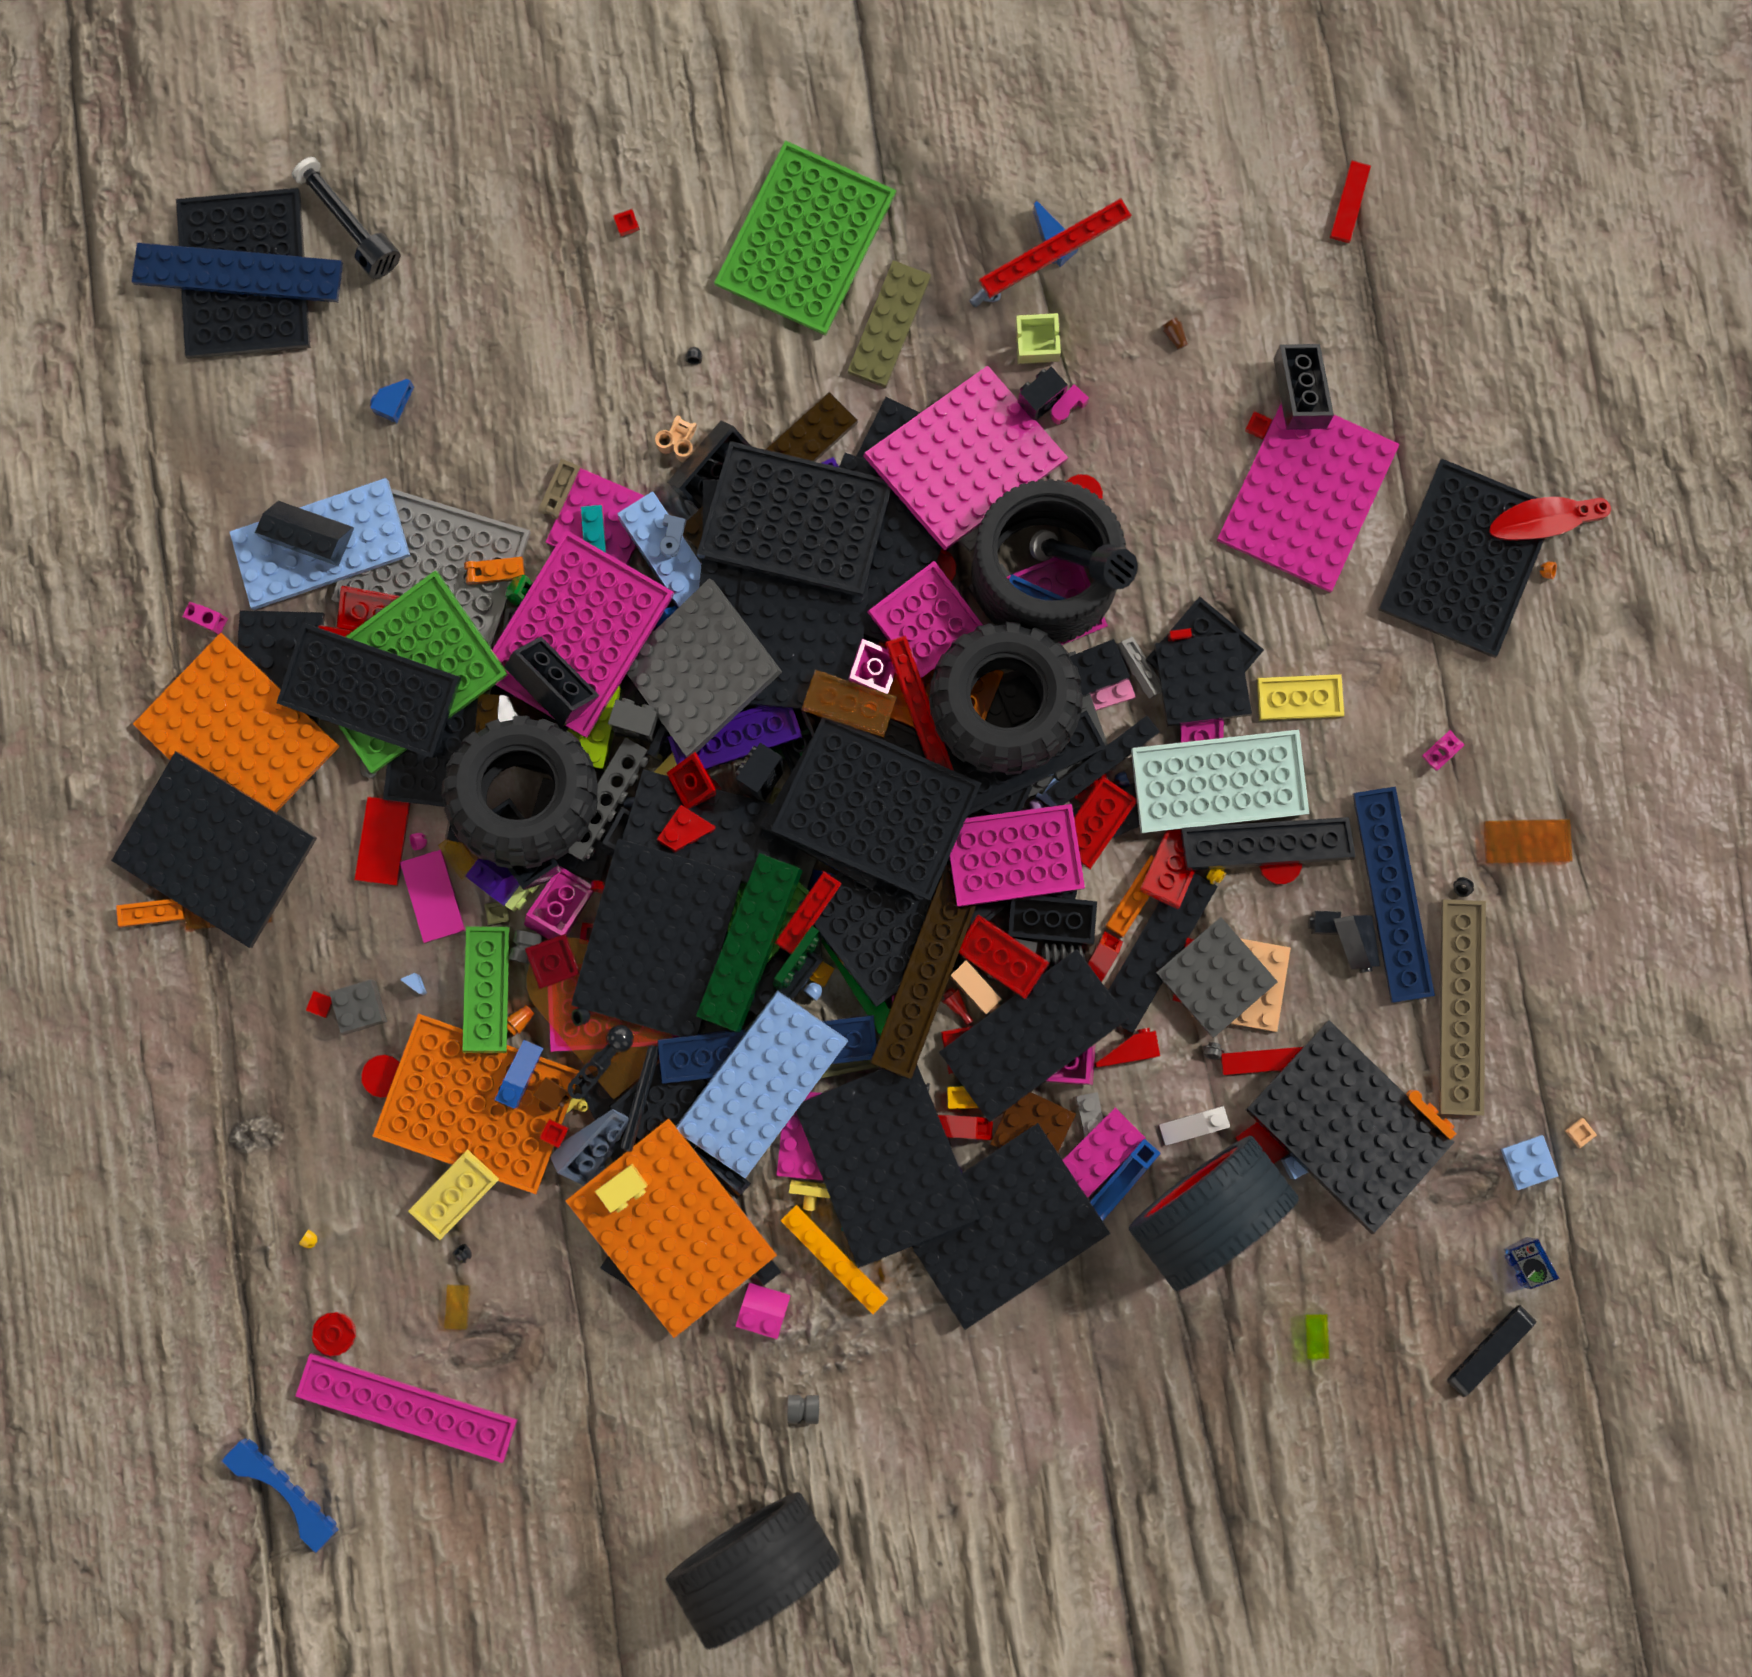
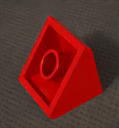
(691, 781)

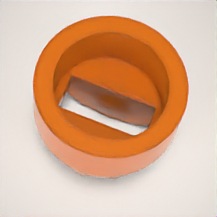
(1549, 570)

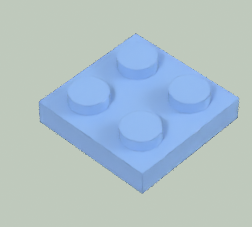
(1529, 1162)

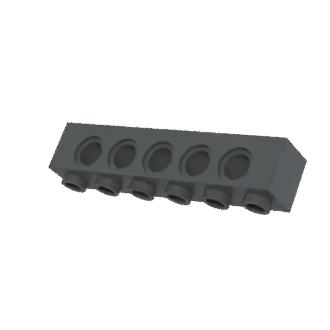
(627, 751)

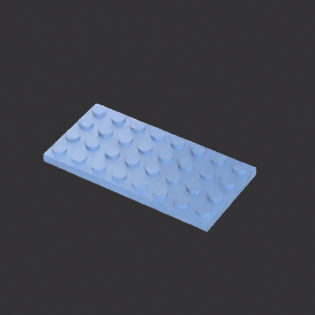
(279, 573)
(761, 1084)

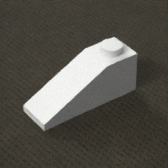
(1194, 1125)

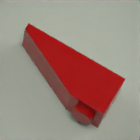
(1137, 1047)

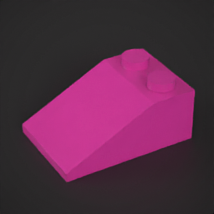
(558, 905)
(1078, 1071)

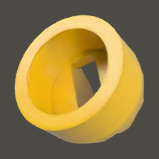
(309, 1240)

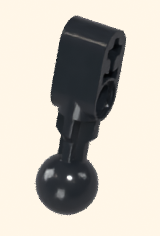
(618, 1040)

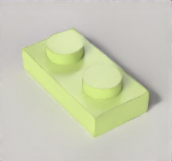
(518, 899)

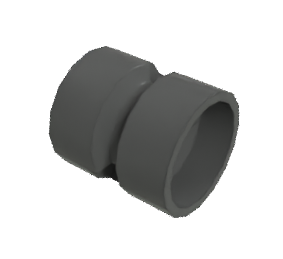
(523, 940)
(803, 1409)

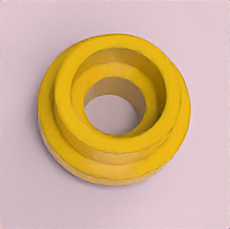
(1216, 875)

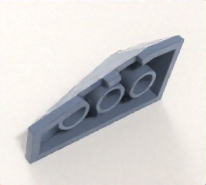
(586, 1151)

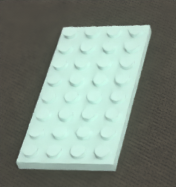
(1219, 781)

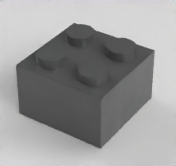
(634, 720)
(358, 1007)

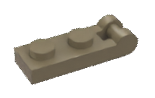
(559, 488)

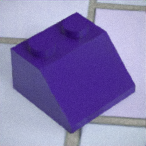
(493, 879)

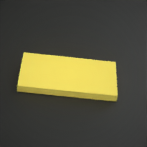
(1300, 697)
(453, 1195)

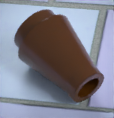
(1175, 332)

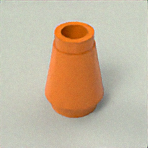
(518, 1020)

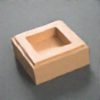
(1580, 1133)

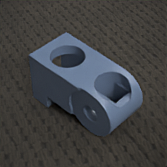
(671, 542)

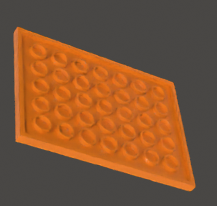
(230, 723)
(448, 1105)
(680, 1240)

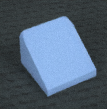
(415, 982)

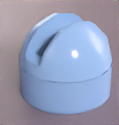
(813, 990)

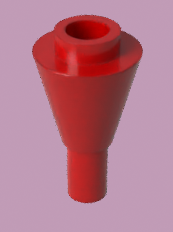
(954, 1001)

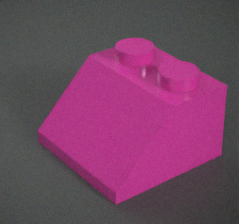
(872, 667)
(763, 1310)

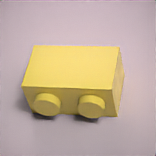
(622, 1188)

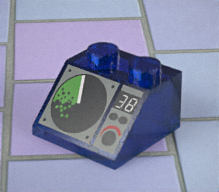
(1530, 1263)

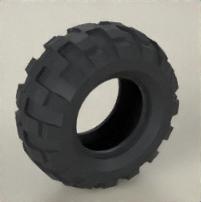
(1014, 649)
(509, 745)

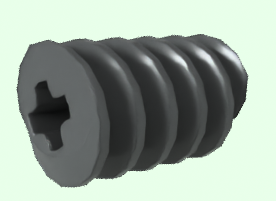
(1055, 955)

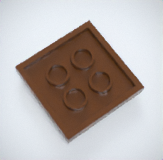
(1030, 1111)

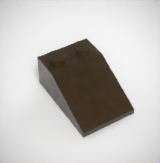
(503, 708)

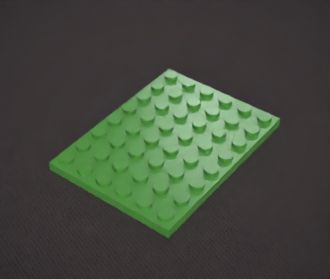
(805, 238)
(435, 631)

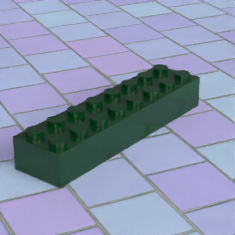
(749, 943)

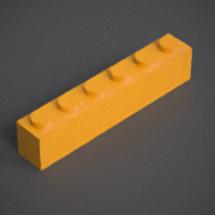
(834, 1259)

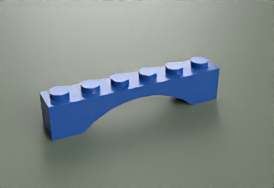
(1125, 1178)
(313, 1525)

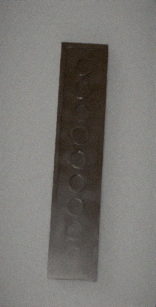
(805, 439)
(923, 981)

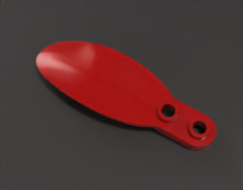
(1547, 517)

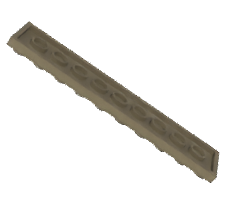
(1462, 1007)

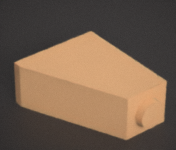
(975, 988)

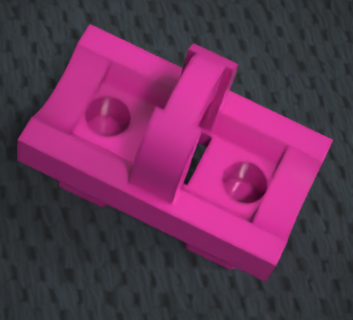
(1449, 744)

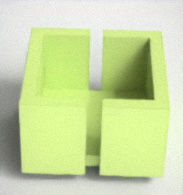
(1037, 338)

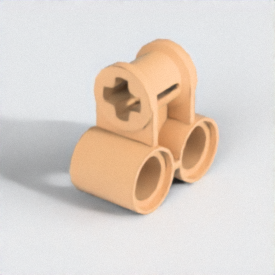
(680, 436)

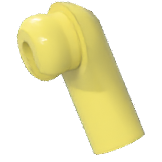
(578, 1104)

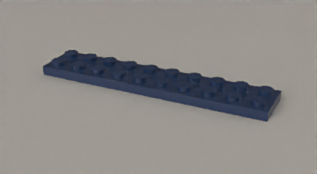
(237, 272)
(1393, 894)
(704, 1054)

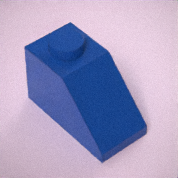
(391, 400)

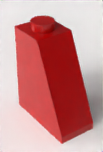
(1104, 955)
(967, 1127)

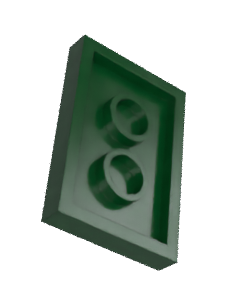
(796, 960)

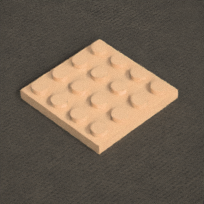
(1265, 1012)

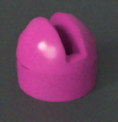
(417, 841)

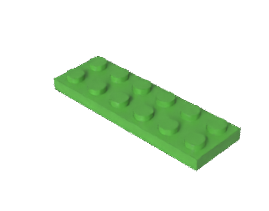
(486, 990)

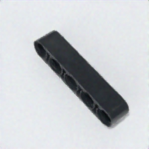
(1491, 1351)

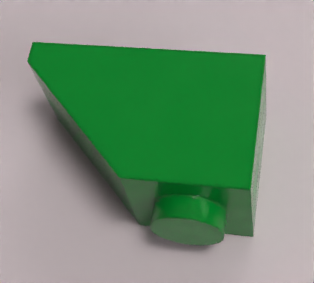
(518, 589)

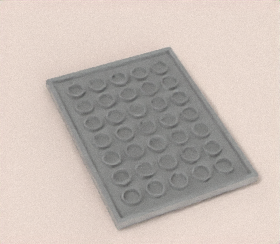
(441, 541)

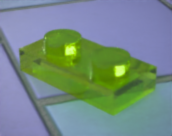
(1316, 1336)

